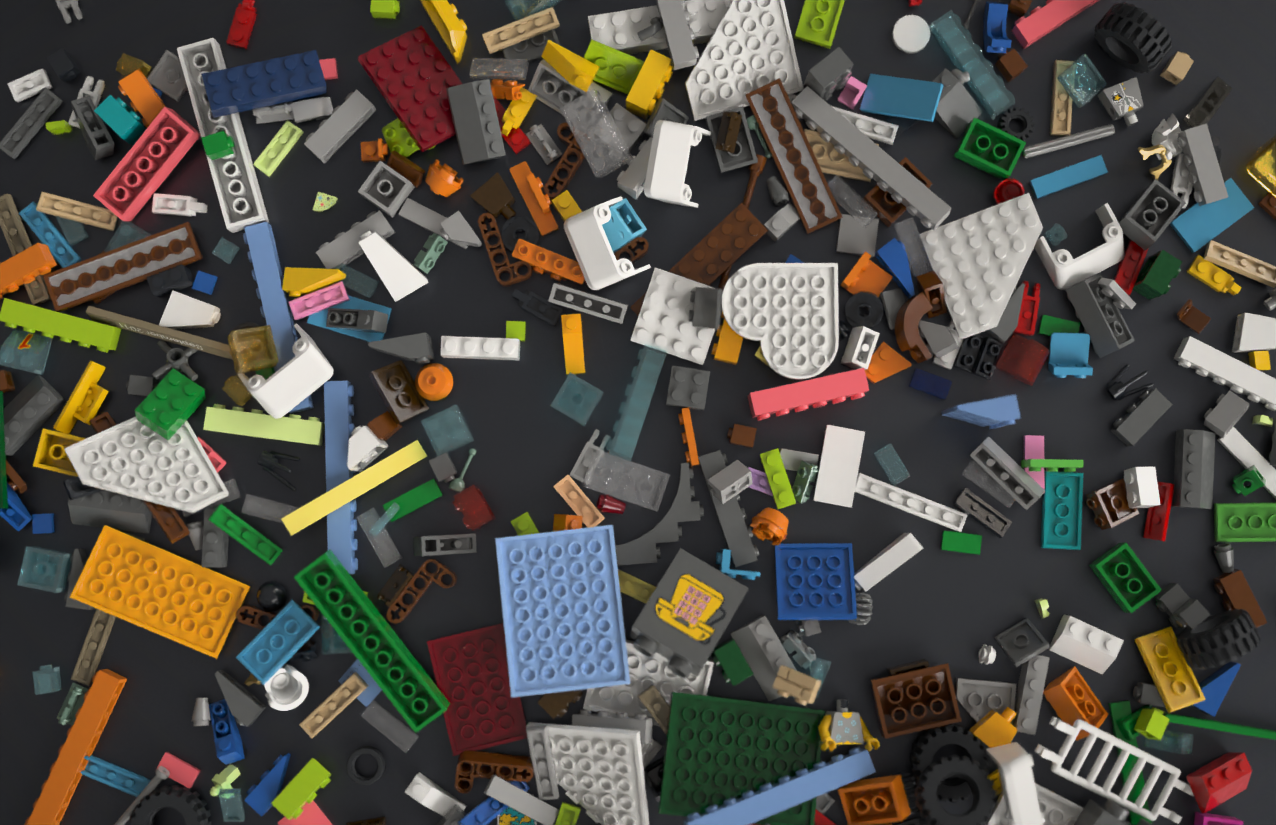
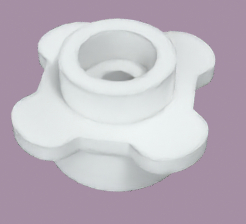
(987, 654)

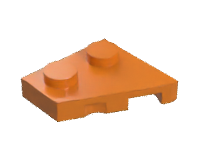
(885, 363)

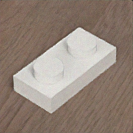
(29, 85)

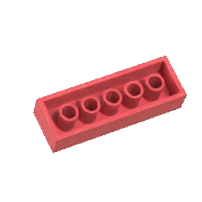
(147, 164)
(808, 393)

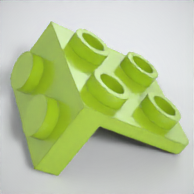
(399, 139)

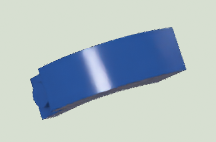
(995, 27)

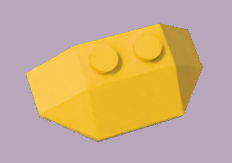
(448, 25)

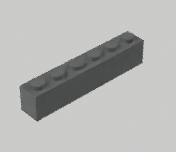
(730, 514)

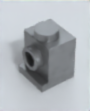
(808, 627)

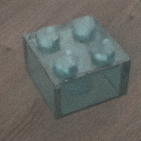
(577, 399)
(447, 430)
(44, 569)

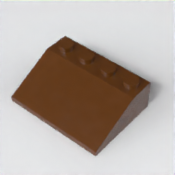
(915, 701)

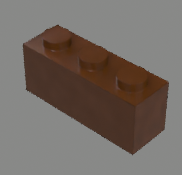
(1238, 595)

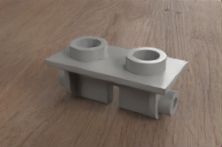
(274, 113)
(543, 143)
(804, 654)

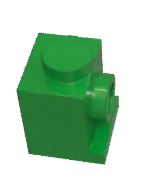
(1252, 475)

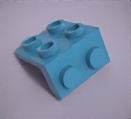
(1069, 355)
(723, 560)

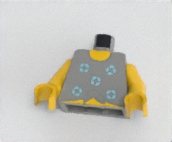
(844, 728)

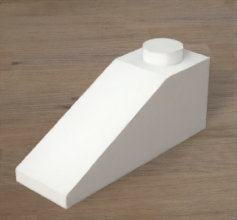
(432, 795)

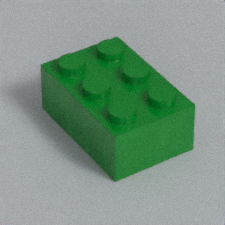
(989, 149)
(170, 404)
(1125, 577)

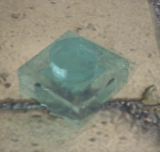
(225, 250)

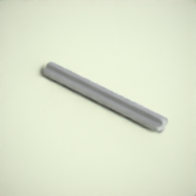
(1068, 141)

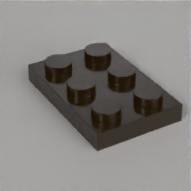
(398, 391)

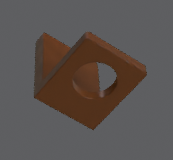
(1193, 317)

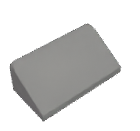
(792, 459)

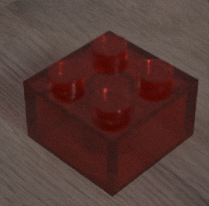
(474, 508)

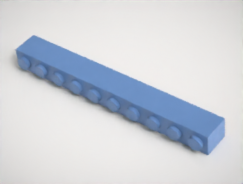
(274, 300)
(337, 434)
(788, 791)

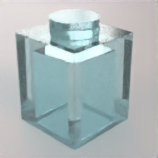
(47, 680)

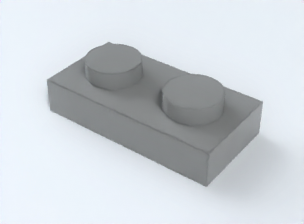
(1118, 295)

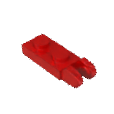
(1028, 311)

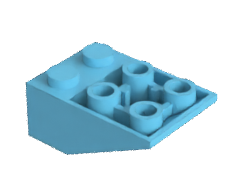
(623, 225)

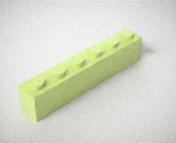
(264, 426)

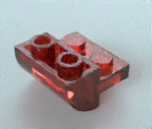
(1023, 359)

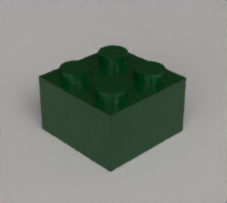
(1157, 275)
(733, 662)

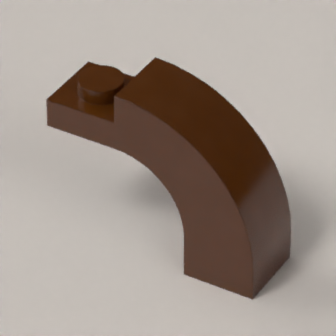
(907, 327)

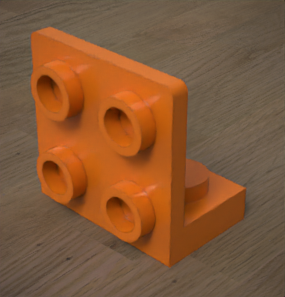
(866, 277)

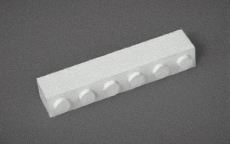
(1227, 371)

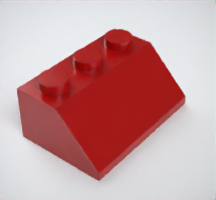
(1220, 780)

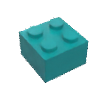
(121, 119)

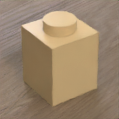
(1177, 67)

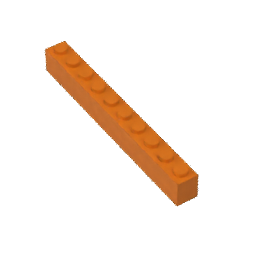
(80, 743)

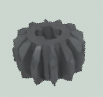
(864, 609)

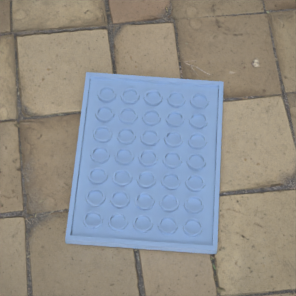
(562, 611)

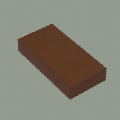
(406, 168)

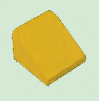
(1259, 360)

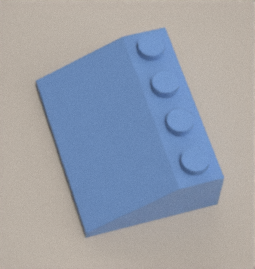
(991, 412)

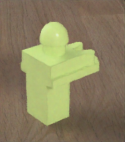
(224, 779)

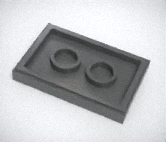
(531, 48)

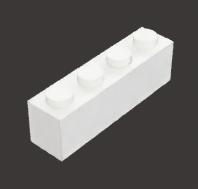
(480, 348)

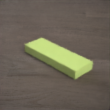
(278, 148)

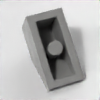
(782, 222)
(459, 231)

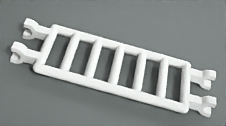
(1104, 791)

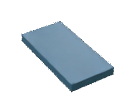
(901, 97)
(1205, 222)
(320, 318)
(278, 642)

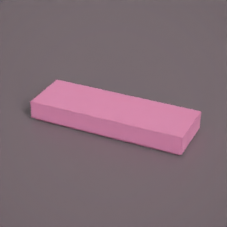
(318, 300)
(1034, 449)

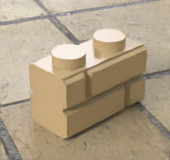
(796, 684)

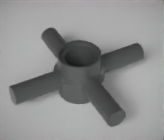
(180, 365)

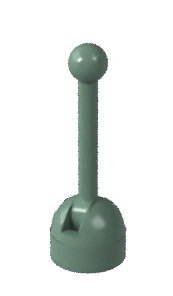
(753, 125)
(458, 484)

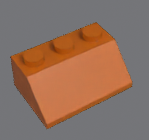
(1075, 700)

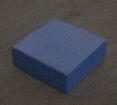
(204, 282)
(43, 523)

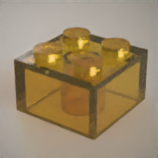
(253, 349)

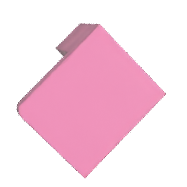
(852, 92)

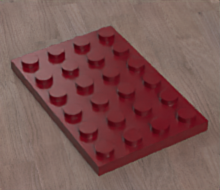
(414, 84)
(476, 682)

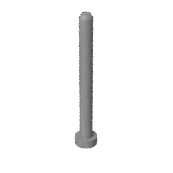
(161, 773)

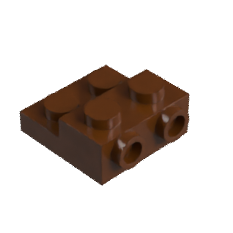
(1110, 505)

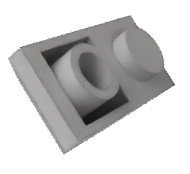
(938, 337)

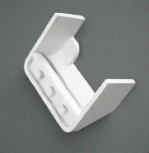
(669, 162)
(593, 247)
(1068, 271)
(294, 380)
(1017, 784)

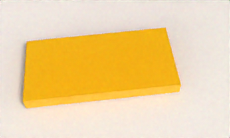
(1169, 669)

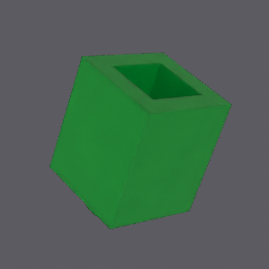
(218, 145)

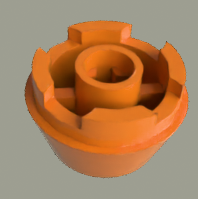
(443, 179)
(434, 381)
(770, 525)

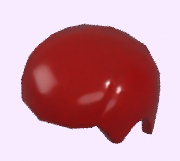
(1008, 190)

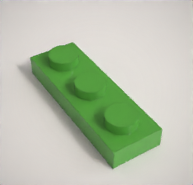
(1051, 465)

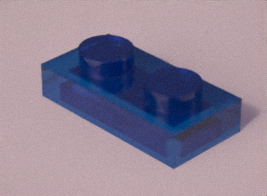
(930, 384)

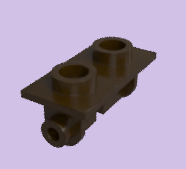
(728, 131)

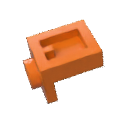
(374, 151)

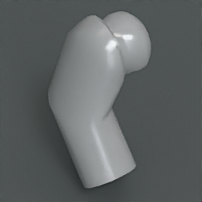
(962, 77)

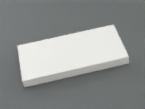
(839, 466)

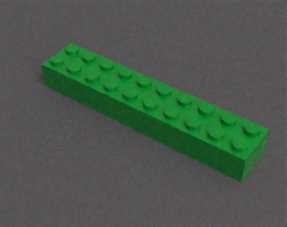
(372, 640)

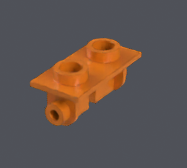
(508, 88)

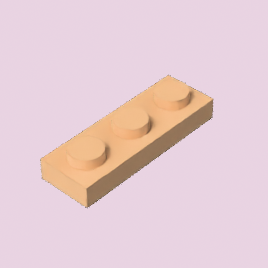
(579, 501)

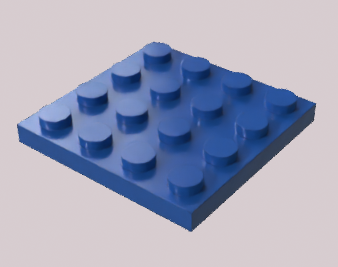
(815, 581)

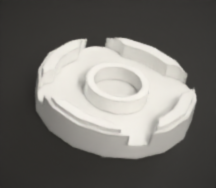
(911, 34)

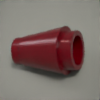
(610, 505)

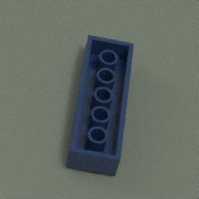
(264, 83)

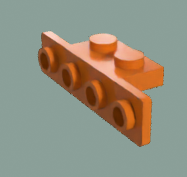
(533, 196)
(549, 262)

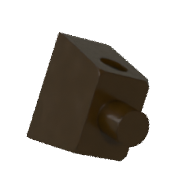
(495, 197)

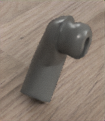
(648, 32)

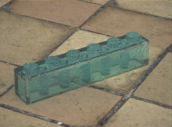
(968, 57)
(637, 402)

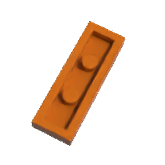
(688, 437)

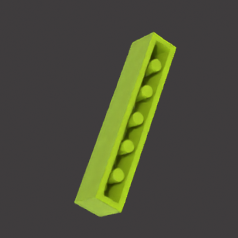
(59, 324)

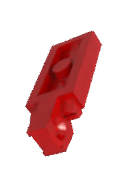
(242, 24)

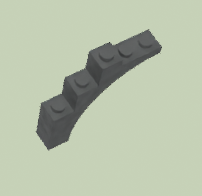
(667, 530)

